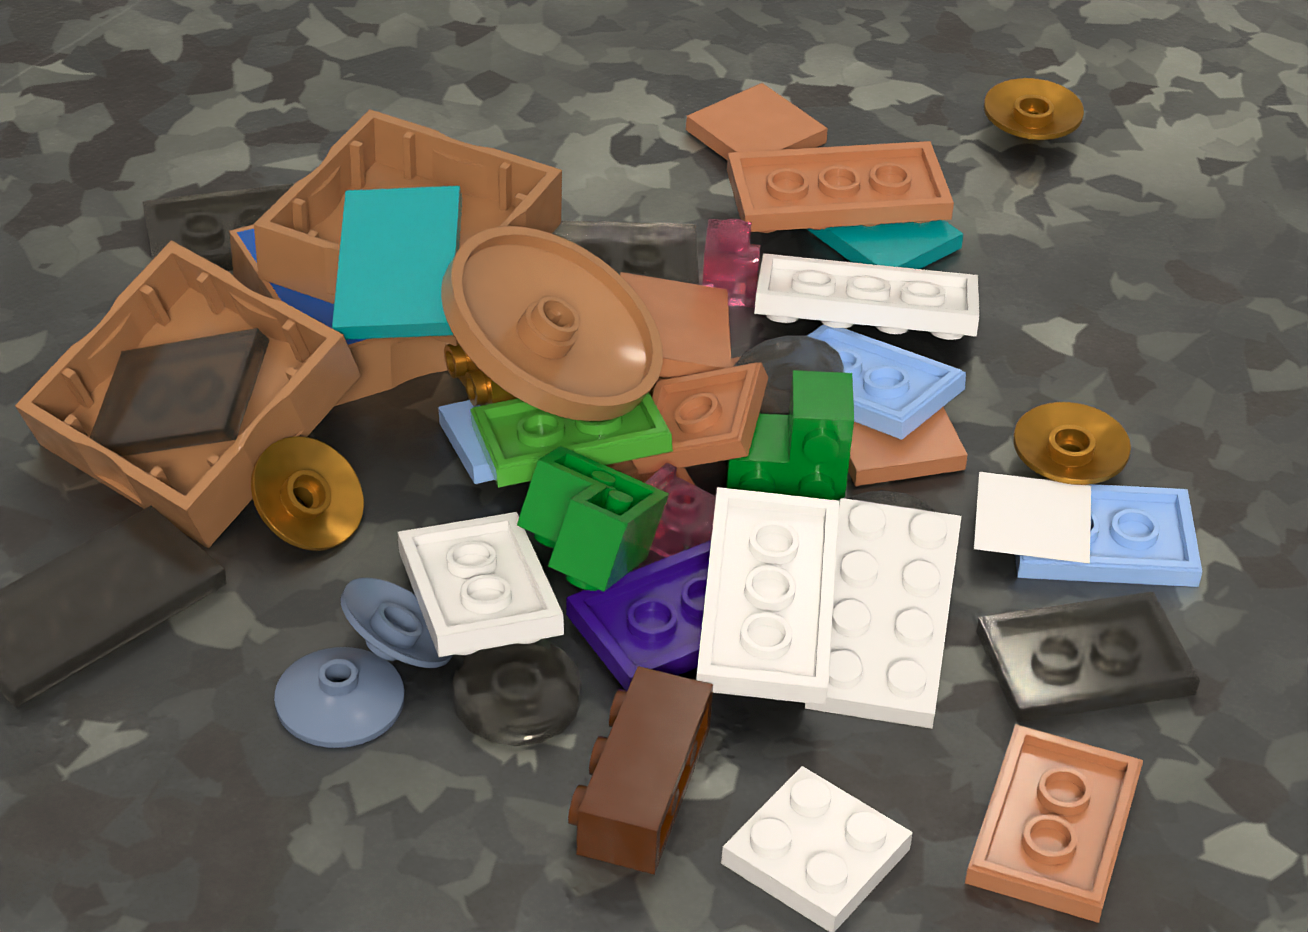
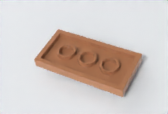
(839, 186)

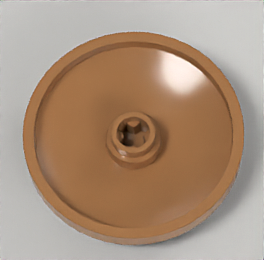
(551, 323)

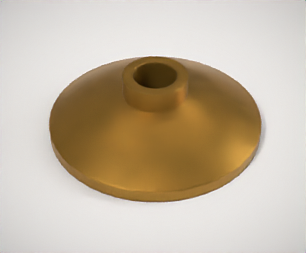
(1033, 108)
(1072, 443)
(323, 483)

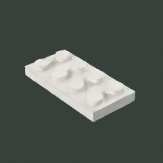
(868, 295)
(769, 596)
(890, 611)

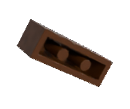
(641, 769)

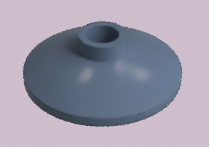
(390, 622)
(339, 697)

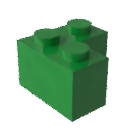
(805, 449)
(591, 518)

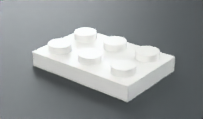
(479, 584)

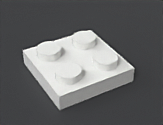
(816, 849)

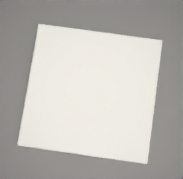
(1033, 517)

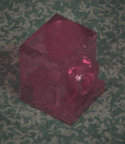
(732, 260)
(686, 516)

